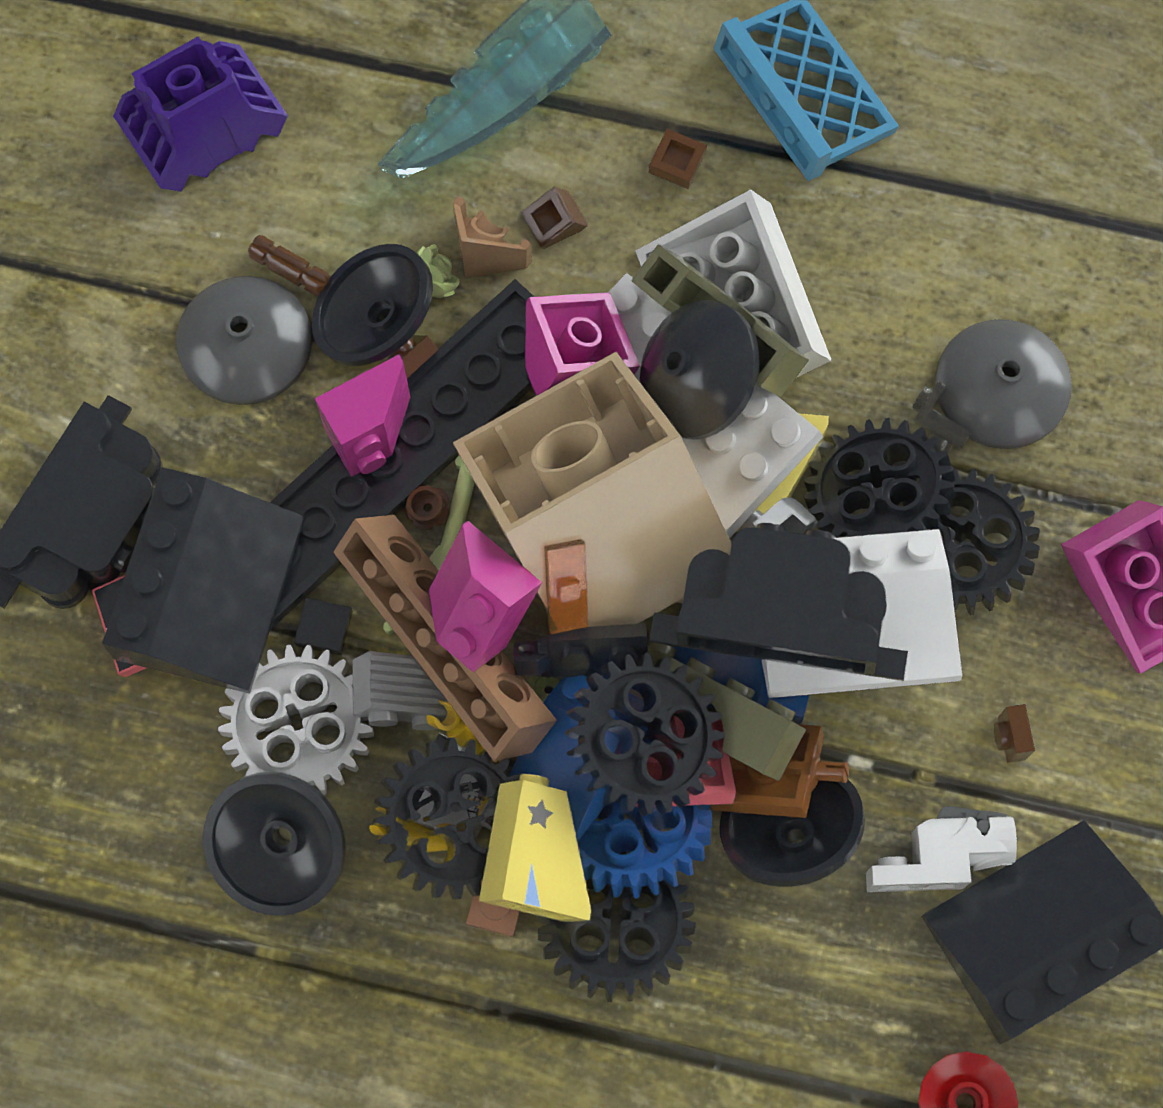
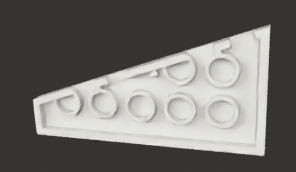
(750, 454)

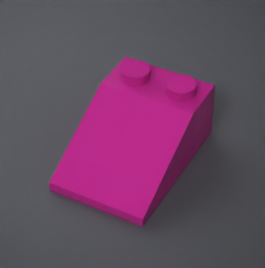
(1123, 578)

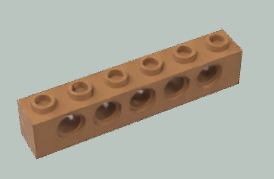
(397, 580)

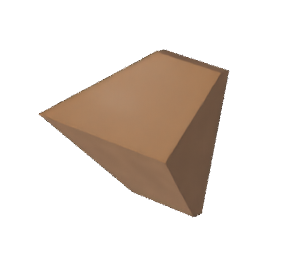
(483, 245)

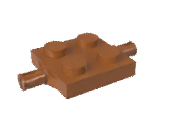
(792, 793)

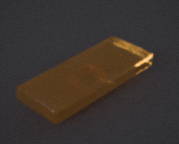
(566, 586)

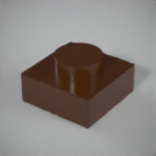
(677, 158)
(415, 353)
(1014, 733)

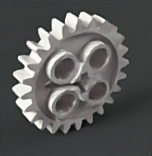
(282, 682)

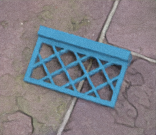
(773, 94)

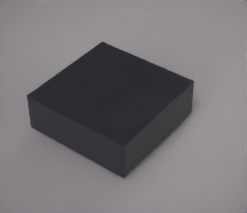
(323, 626)

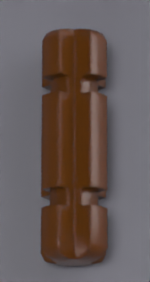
(288, 265)

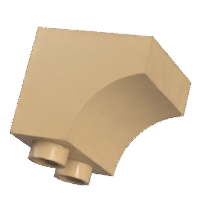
(603, 469)

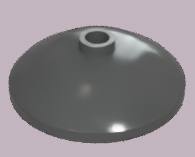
(250, 363)
(1001, 408)

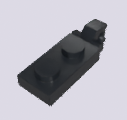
(579, 650)

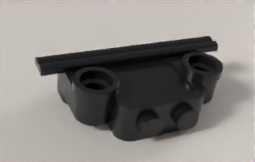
(80, 509)
(784, 603)

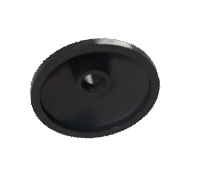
(372, 305)
(715, 368)
(765, 846)
(253, 858)

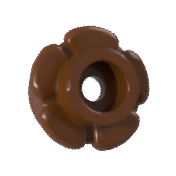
(424, 496)

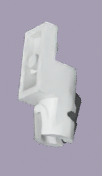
(946, 850)

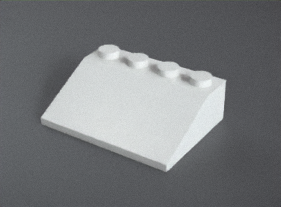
(749, 259)
(916, 617)

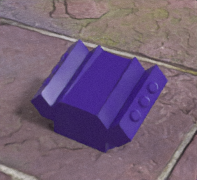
(197, 111)

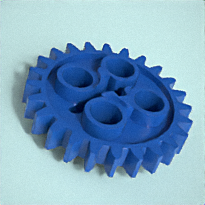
(673, 849)

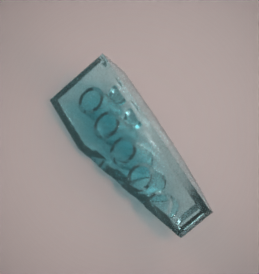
(513, 73)

